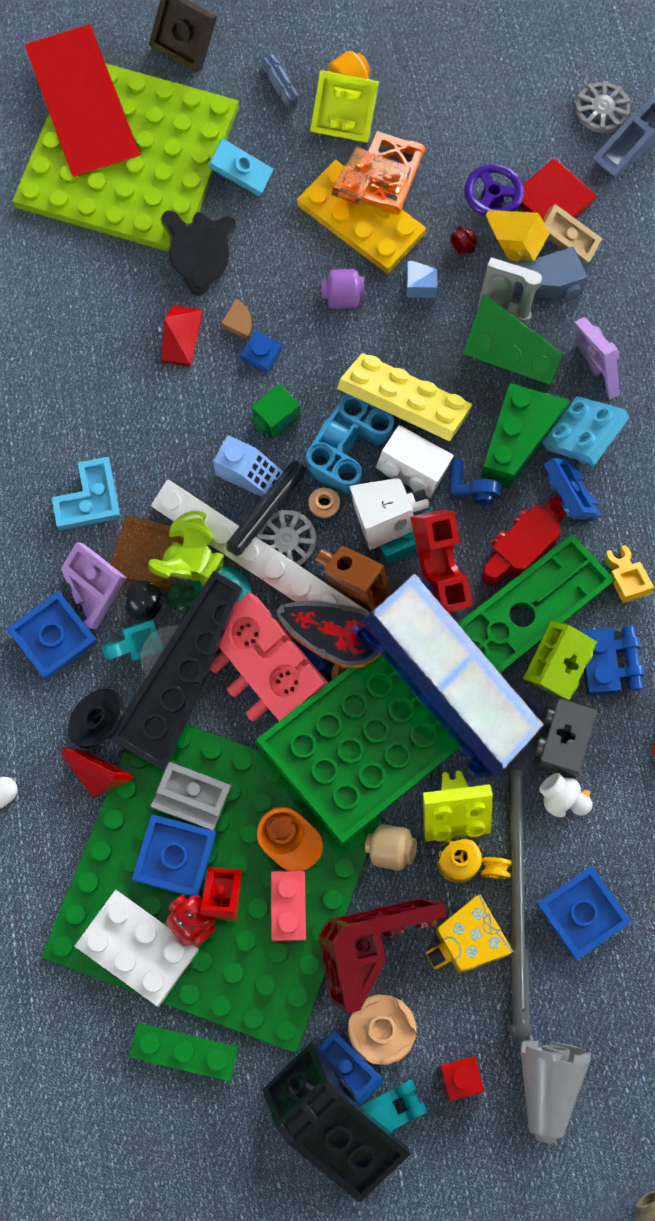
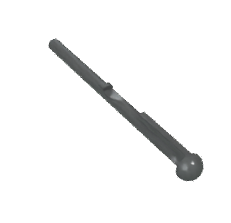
(520, 1024)

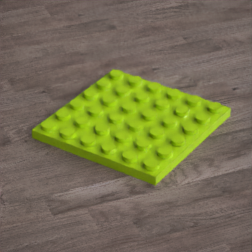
(176, 139)

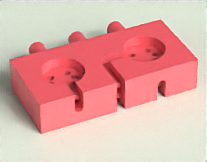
(266, 661)

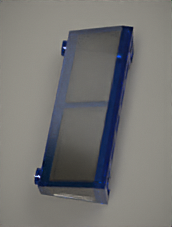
(450, 676)

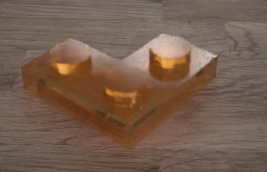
(368, 170)

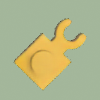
(630, 579)

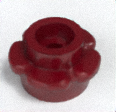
(463, 240)

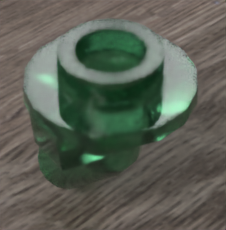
(180, 596)

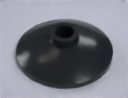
(95, 718)

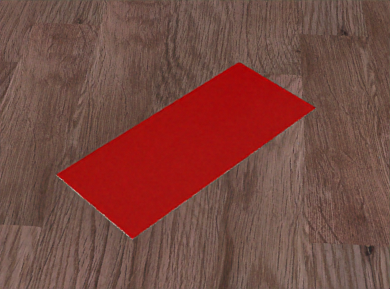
(81, 100)

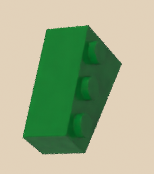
(510, 344)
(519, 433)

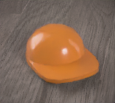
(289, 839)

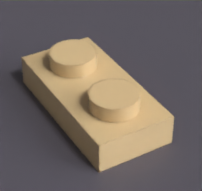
(569, 232)

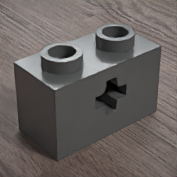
(578, 724)

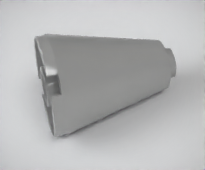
(551, 1086)

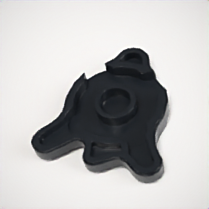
(198, 249)

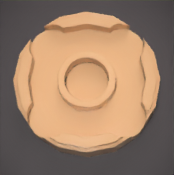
(382, 1030)

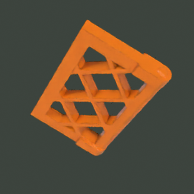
(398, 147)

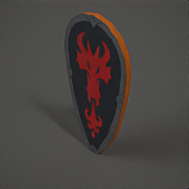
(327, 631)

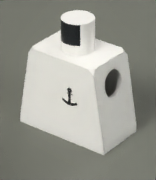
(385, 509)

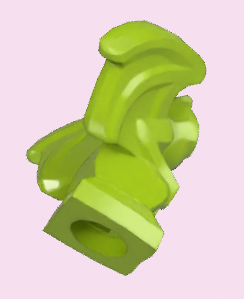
(192, 558)

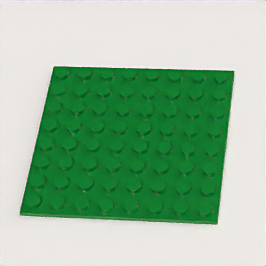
(238, 971)

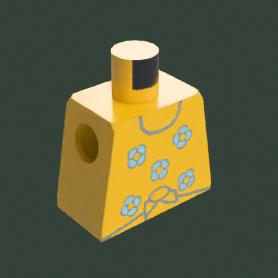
(469, 939)

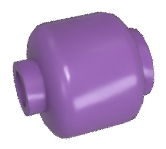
(343, 288)

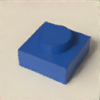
(261, 351)

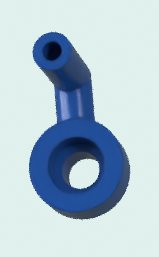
(482, 490)

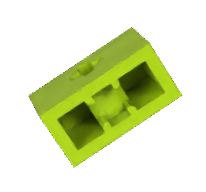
(560, 660)

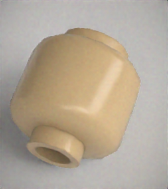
(391, 847)

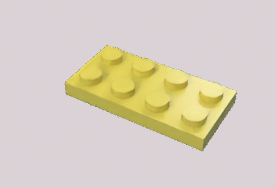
(405, 396)

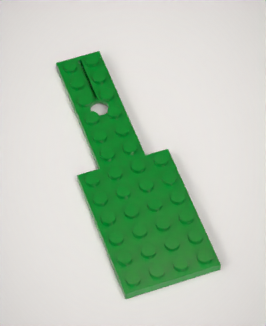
(369, 734)

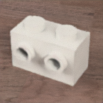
(414, 461)

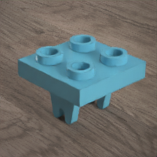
(585, 430)

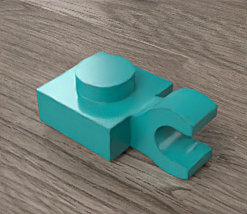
(132, 641)

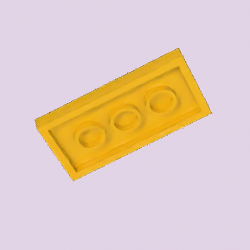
(366, 228)

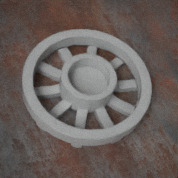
(602, 106)
(287, 538)

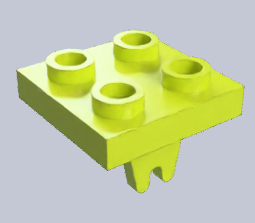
(344, 106)
(457, 810)

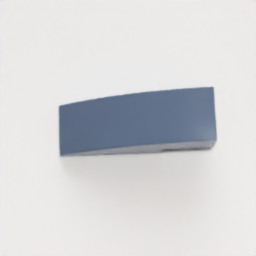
(629, 141)

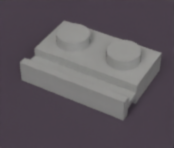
(191, 796)

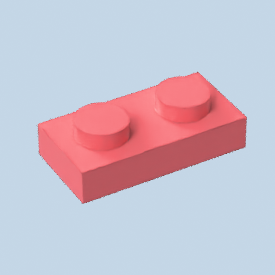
(288, 906)

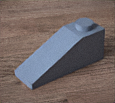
(561, 275)

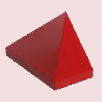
(180, 335)
(94, 772)
(222, 894)

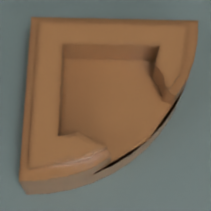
(238, 320)

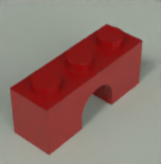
(434, 539)

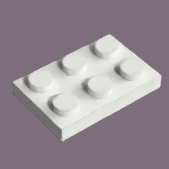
(136, 948)

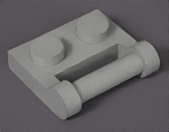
(500, 285)

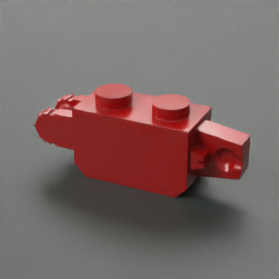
(525, 542)

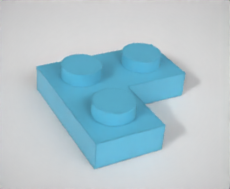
(95, 503)

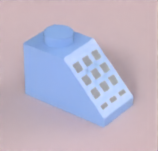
(245, 467)

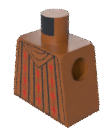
(354, 576)

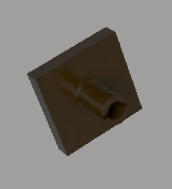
(183, 32)

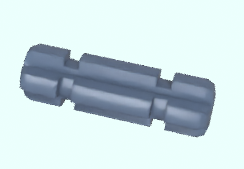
(279, 80)

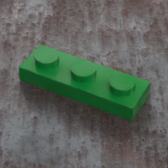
(184, 1052)

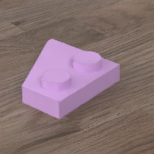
(599, 354)
(92, 582)

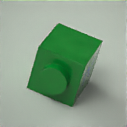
(275, 412)

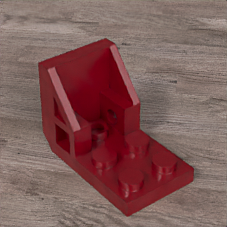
(354, 966)

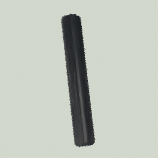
(265, 508)

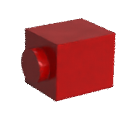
(461, 1078)

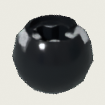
(143, 600)

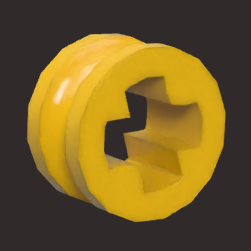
(495, 868)

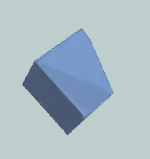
(421, 281)

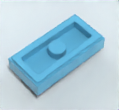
(240, 167)

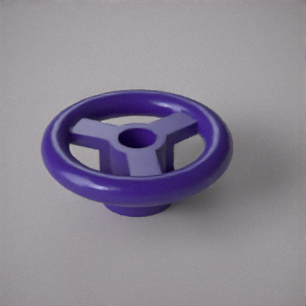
(490, 201)

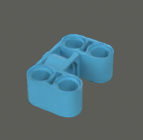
(338, 437)

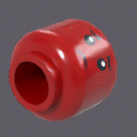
(188, 923)

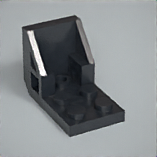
(328, 1127)

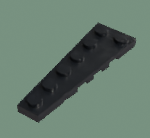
(168, 694)

